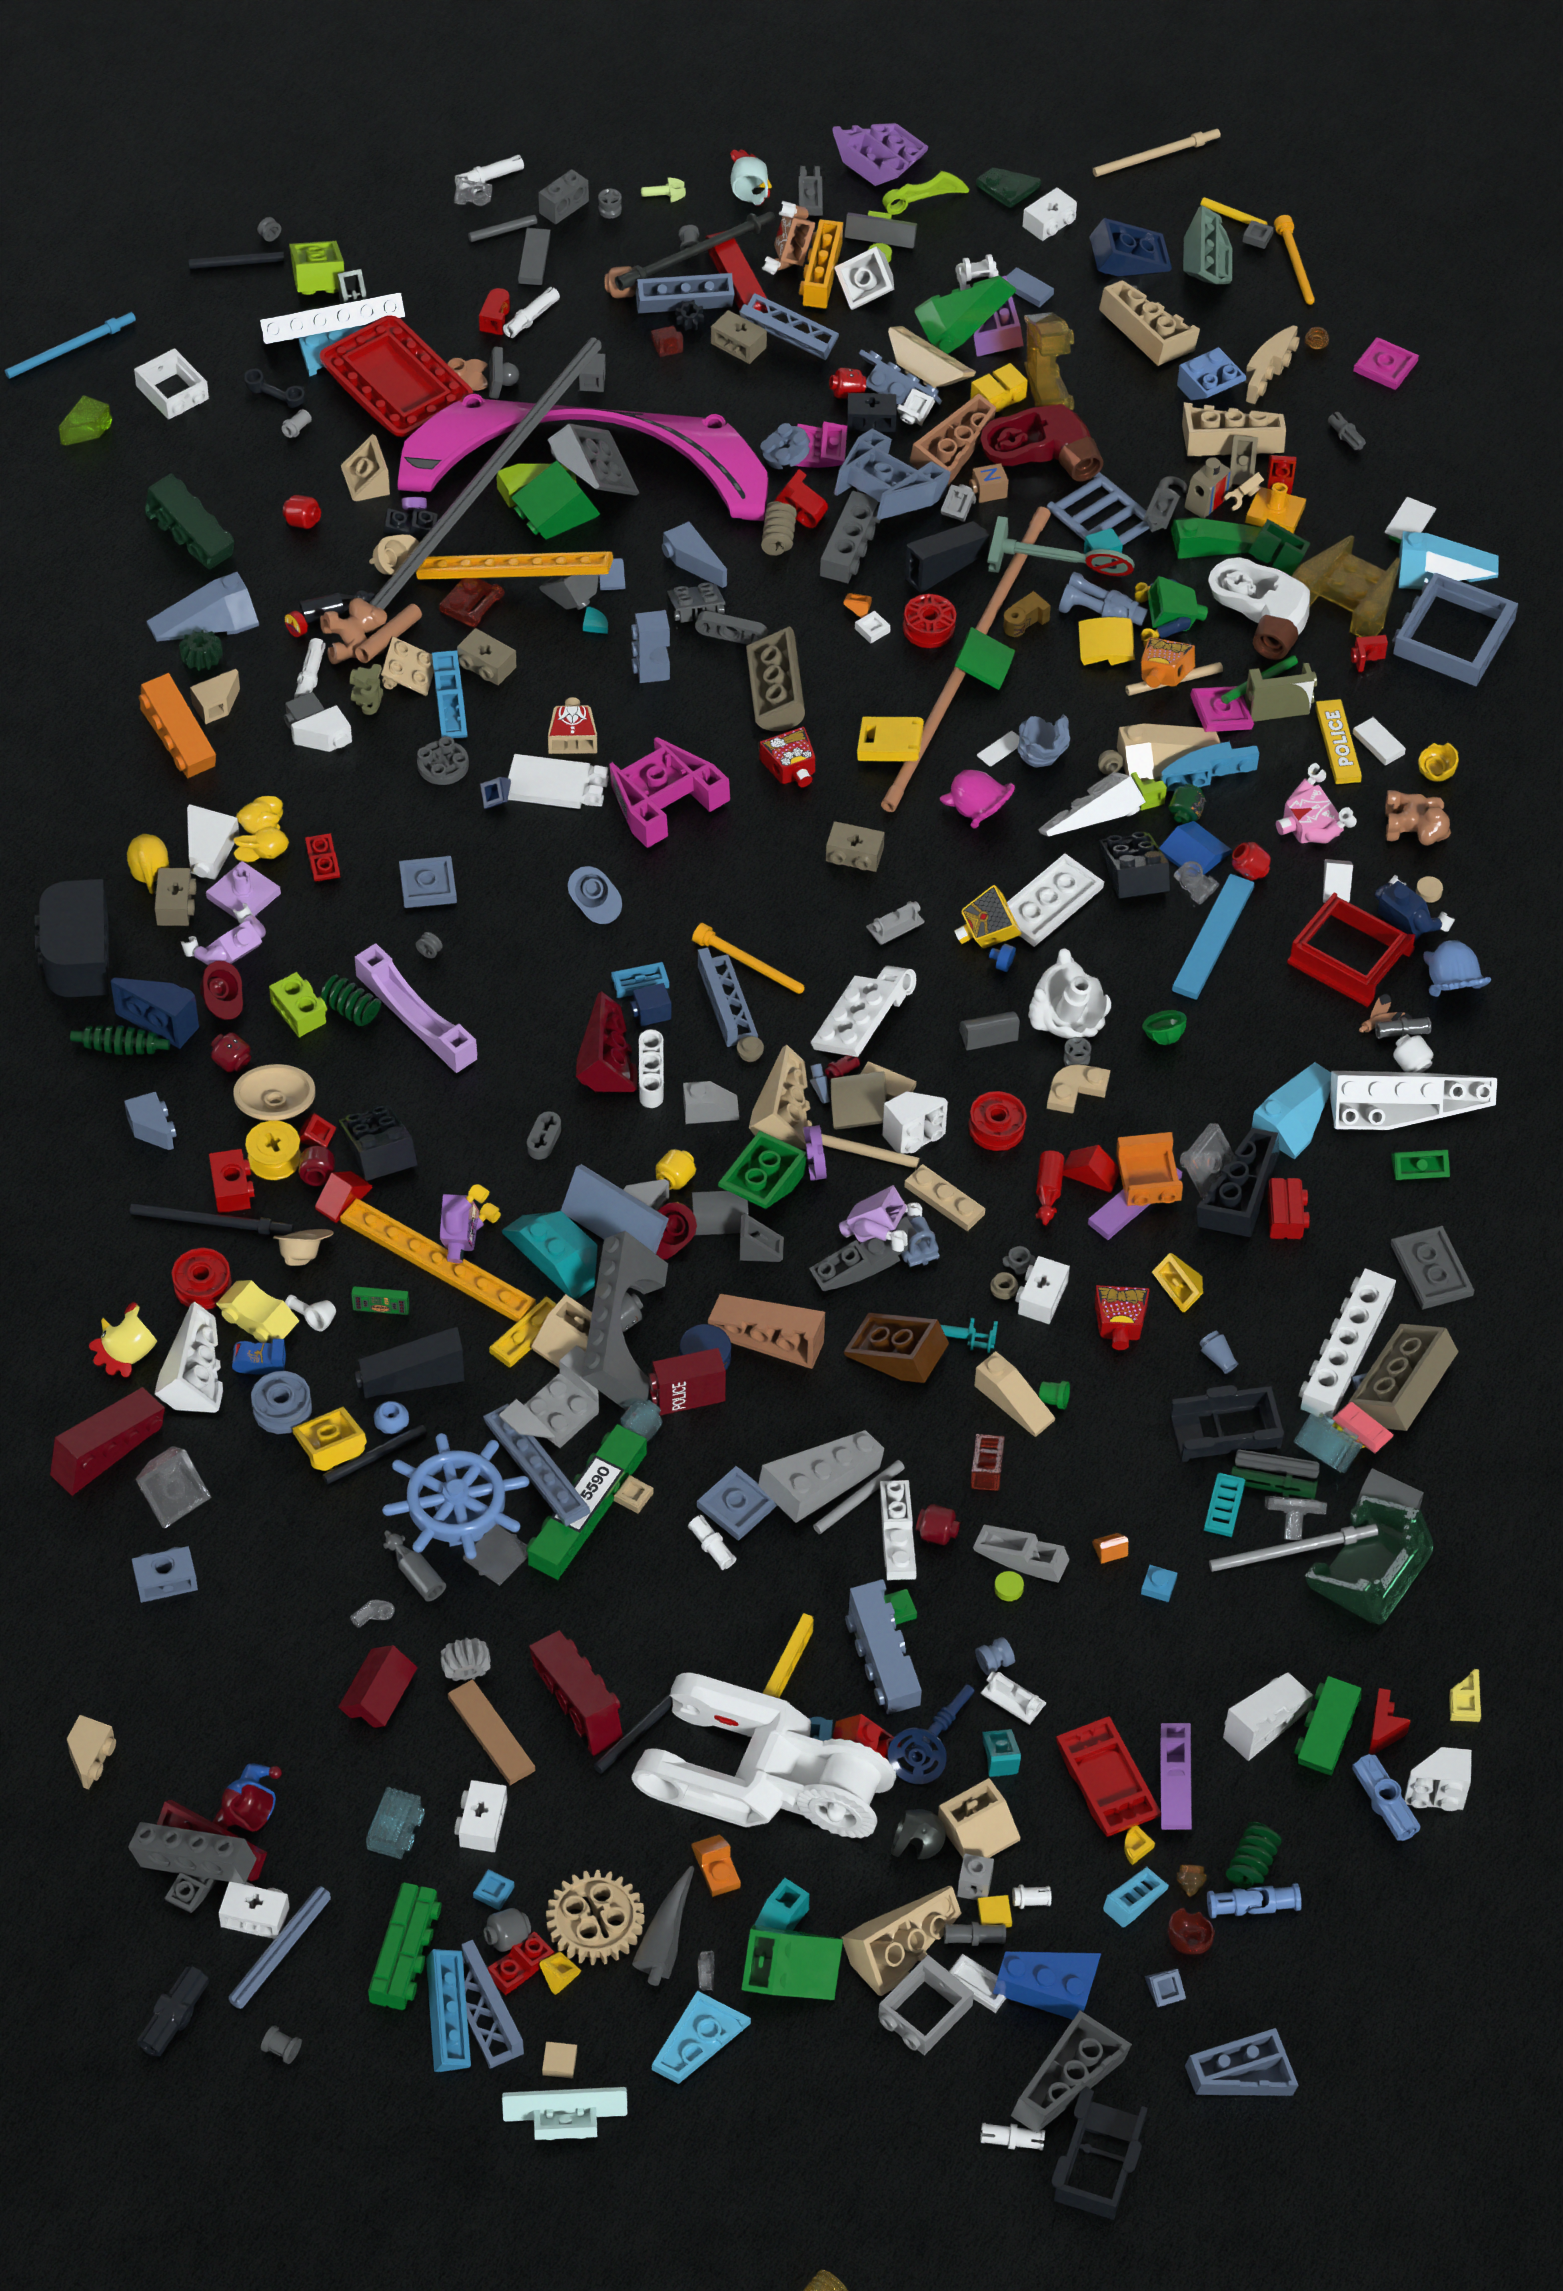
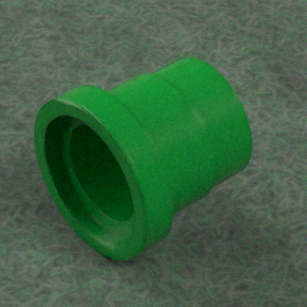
(1055, 1393)

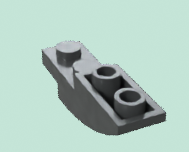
(859, 1260)

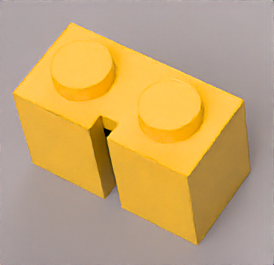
(1009, 389)

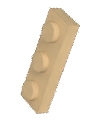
(944, 1197)

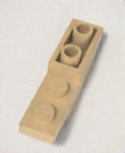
(1270, 360)

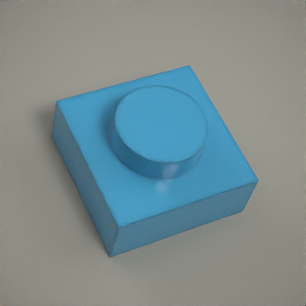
(1159, 1583)

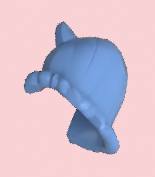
(1453, 968)

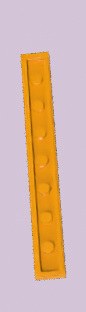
(515, 565)
(433, 1259)

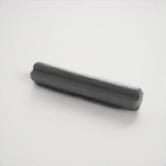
(1277, 1464)

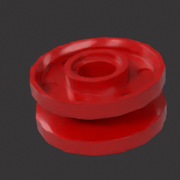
(929, 621)
(997, 1121)
(196, 1265)

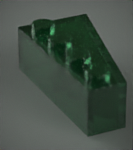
(188, 521)

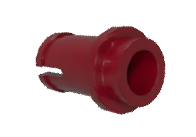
(841, 1067)

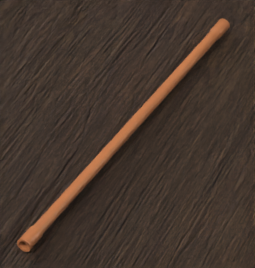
(896, 791)

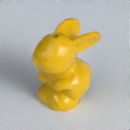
(261, 822)

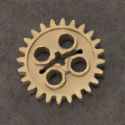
(570, 1928)

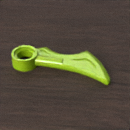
(941, 184)

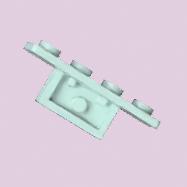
(565, 2112)

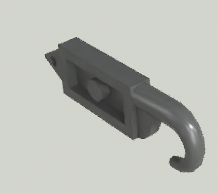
(1163, 503)

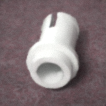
(1031, 1896)

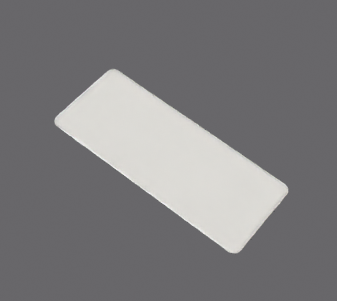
(999, 749)

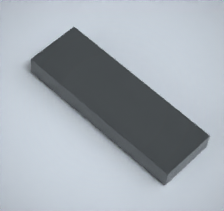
(880, 230)
(534, 256)

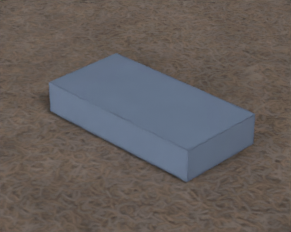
(1030, 287)

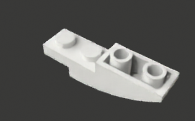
(897, 1530)

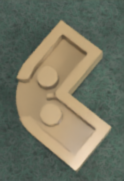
(1076, 1080)

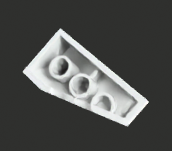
(1107, 800)
(190, 1370)

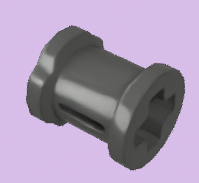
(689, 236)
(281, 2044)

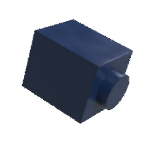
(651, 1004)

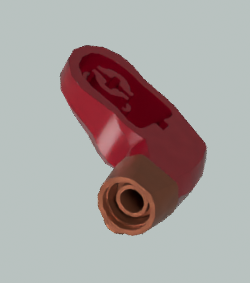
(1041, 436)

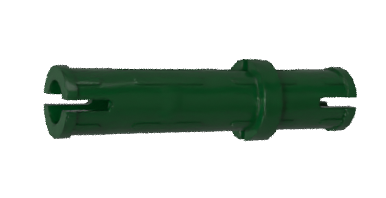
(1276, 1483)

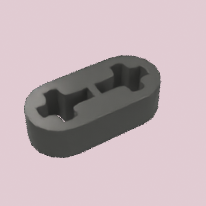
(549, 1137)

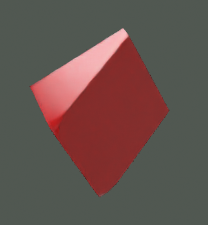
(316, 1131)

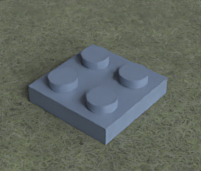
(427, 881)
(736, 1503)

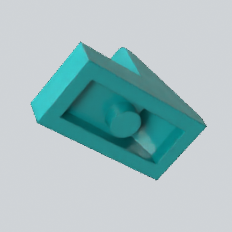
(1001, 1752)

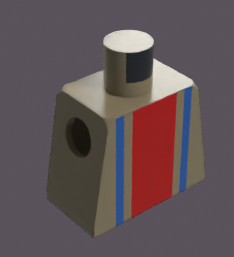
(1208, 488)

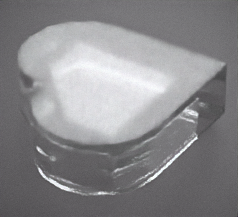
(706, 1970)

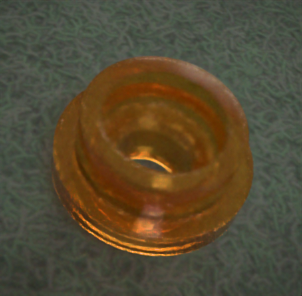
(1317, 338)

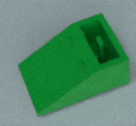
(791, 1963)

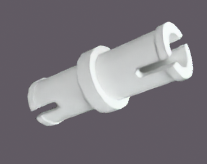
(712, 1542)
(1012, 2136)

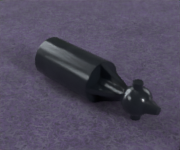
(316, 607)

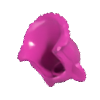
(977, 795)

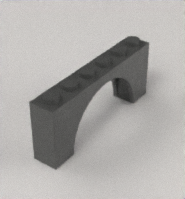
(607, 1358)

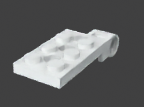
(889, 989)

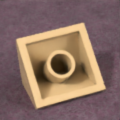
(366, 471)

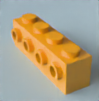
(821, 260)

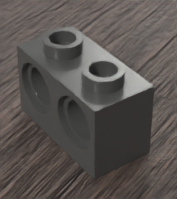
(563, 196)

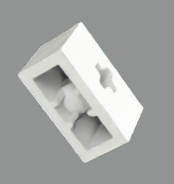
(1049, 214)
(1043, 1289)
(489, 1802)
(254, 1909)

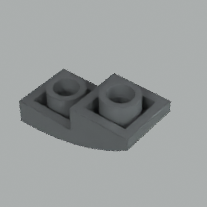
(189, 1891)

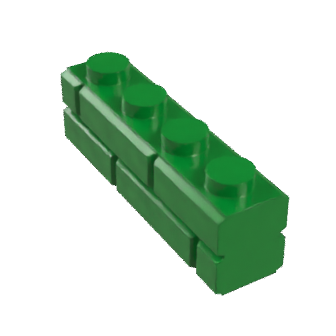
(403, 1946)

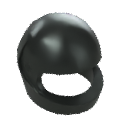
(922, 1830)

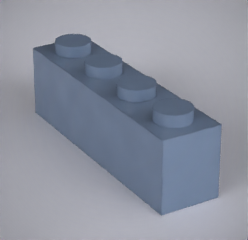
(669, 292)

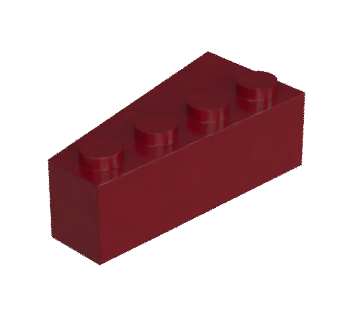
(104, 1439)
(578, 1691)

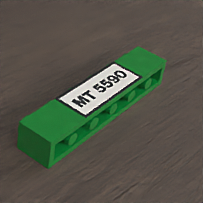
(604, 1474)

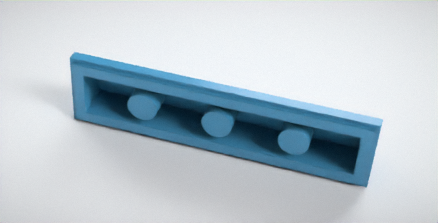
(448, 2010)

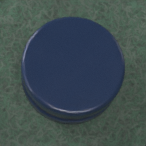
(704, 1338)

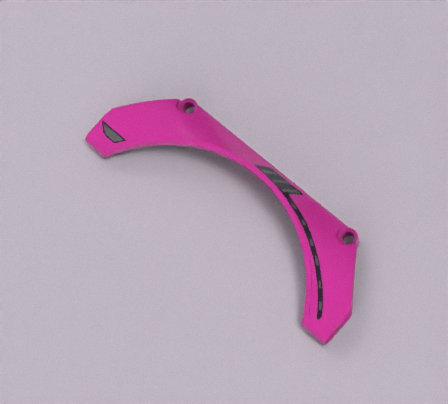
(463, 428)

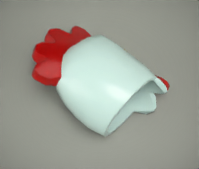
(748, 174)

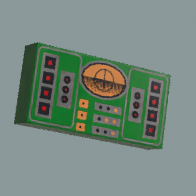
(380, 1300)

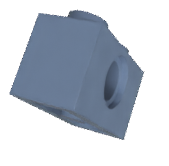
(155, 1585)

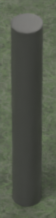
(502, 228)

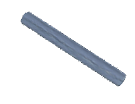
(279, 1947)

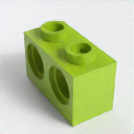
(298, 1004)

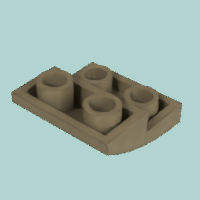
(858, 1100)

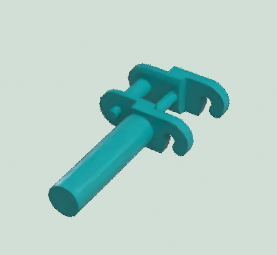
(970, 1334)

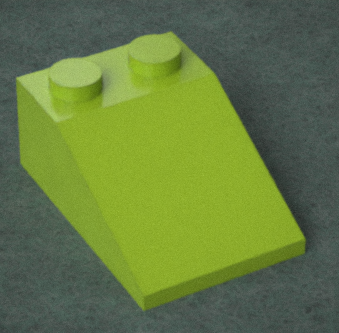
(316, 266)

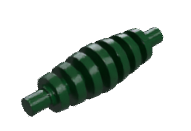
(120, 1039)

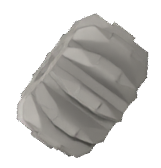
(465, 1659)

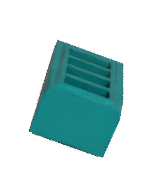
(1227, 1487)

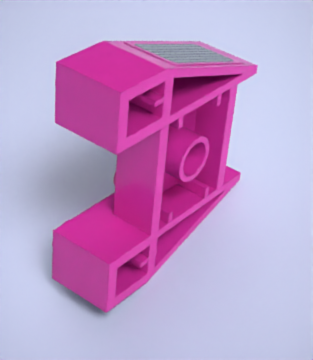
(661, 780)

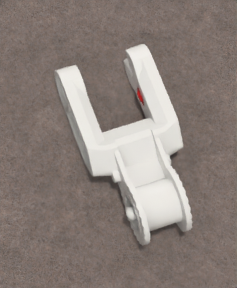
(780, 1769)

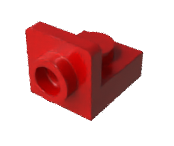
(1368, 649)

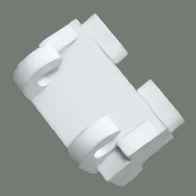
(967, 270)

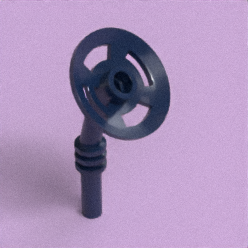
(923, 1741)

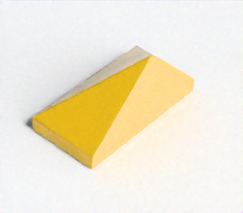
(1179, 1281)

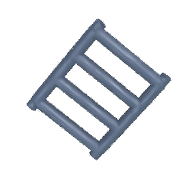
(1115, 494)

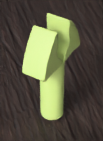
(674, 189)

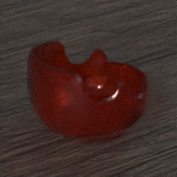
(1190, 1932)

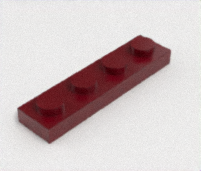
(180, 1817)

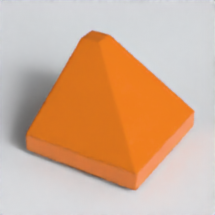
(858, 604)

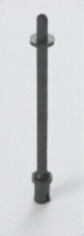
(753, 224)

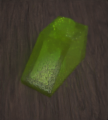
(85, 421)

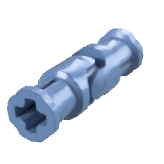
(1250, 1900)

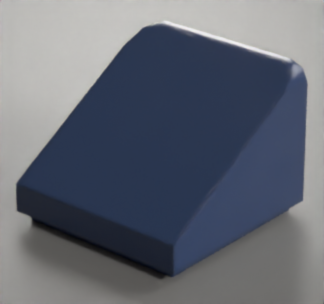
(495, 791)

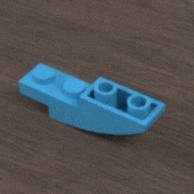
(1209, 761)

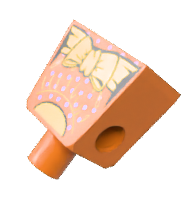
(1166, 662)

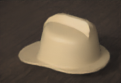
(392, 552)
(302, 1245)

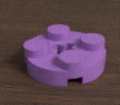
(815, 1152)

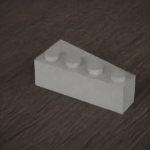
(820, 1474)

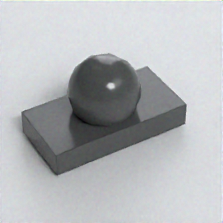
(500, 373)

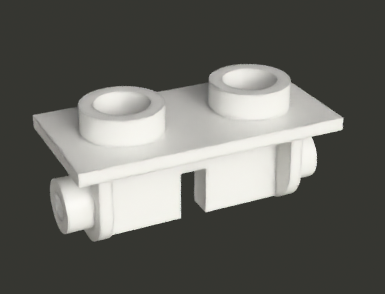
(1013, 1697)

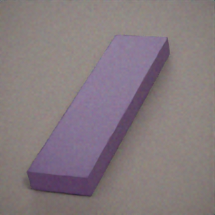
(1116, 1214)

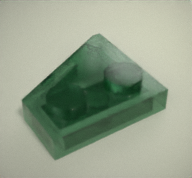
(1007, 185)

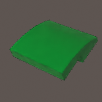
(984, 658)

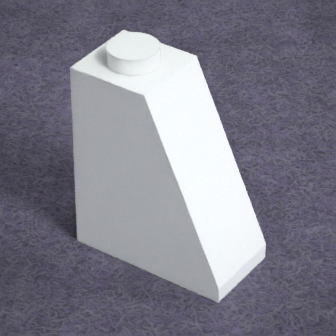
(209, 840)

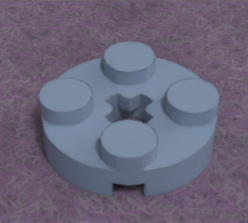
(774, 446)

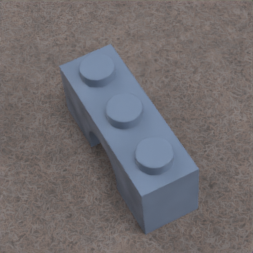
(650, 649)

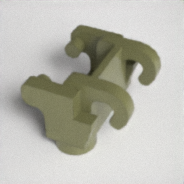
(367, 688)

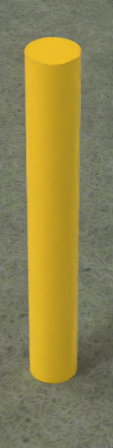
(1230, 212)

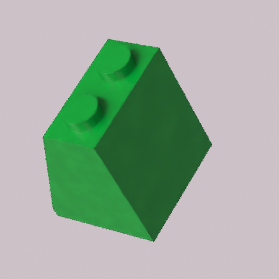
(553, 503)

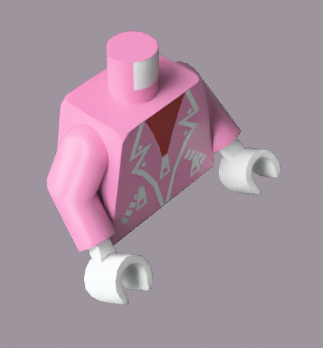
(1311, 813)

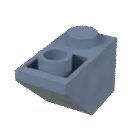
(149, 1121)

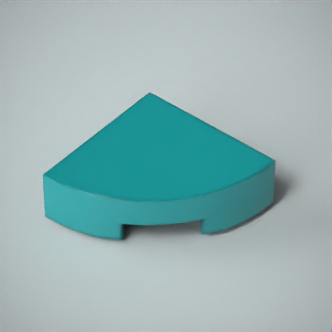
(595, 621)

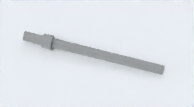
(1347, 1536)

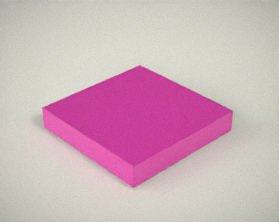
(1386, 363)
(1218, 715)

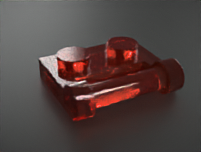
(466, 595)

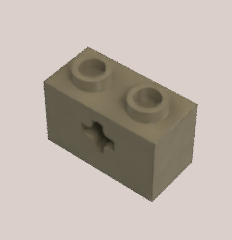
(738, 336)
(486, 656)
(855, 846)
(174, 896)

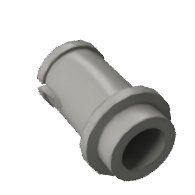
(292, 426)

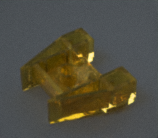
(1046, 339)
(1351, 584)

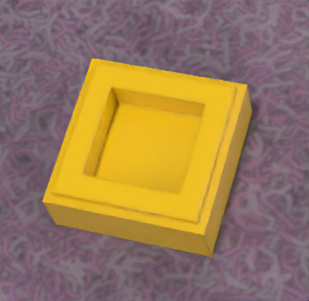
(995, 1911)

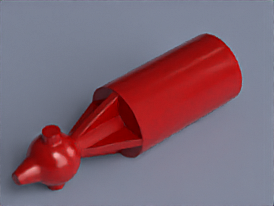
(1049, 1183)

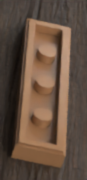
(491, 1732)

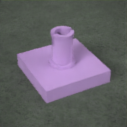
(243, 886)

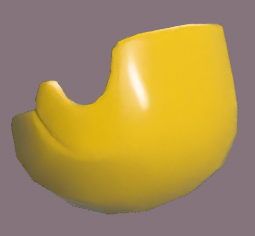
(1438, 762)

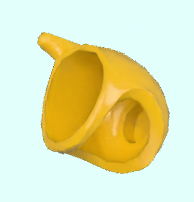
(145, 857)

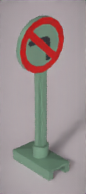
(1100, 560)

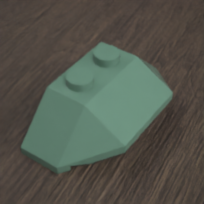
(1207, 249)

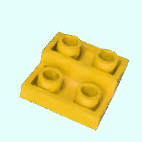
(1106, 639)

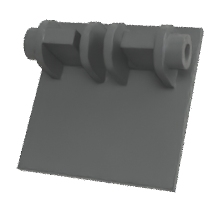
(686, 599)

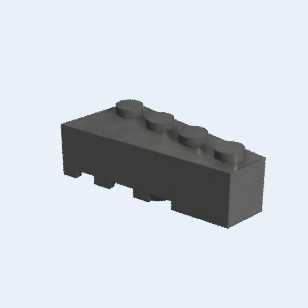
(1076, 2062)

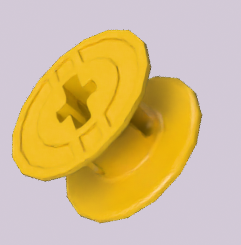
(273, 1150)

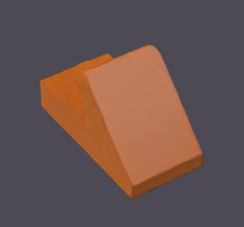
(716, 1865)

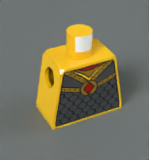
(988, 920)

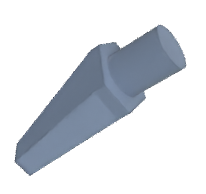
(820, 1083)

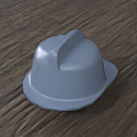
(595, 894)

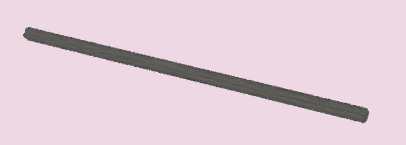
(486, 474)

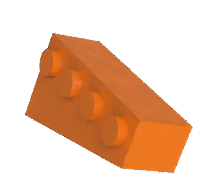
(176, 725)

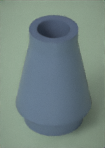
(1218, 1350)

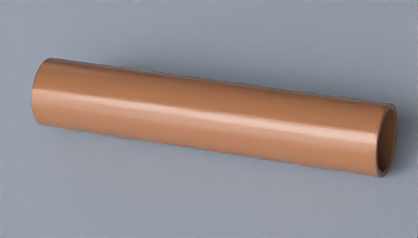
(383, 636)

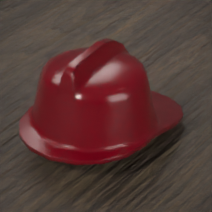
(222, 990)
(679, 1229)

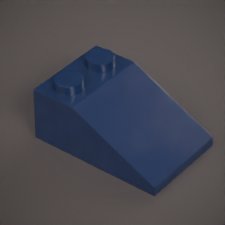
(1128, 249)
(157, 1008)

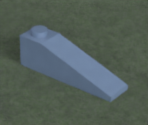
(214, 607)

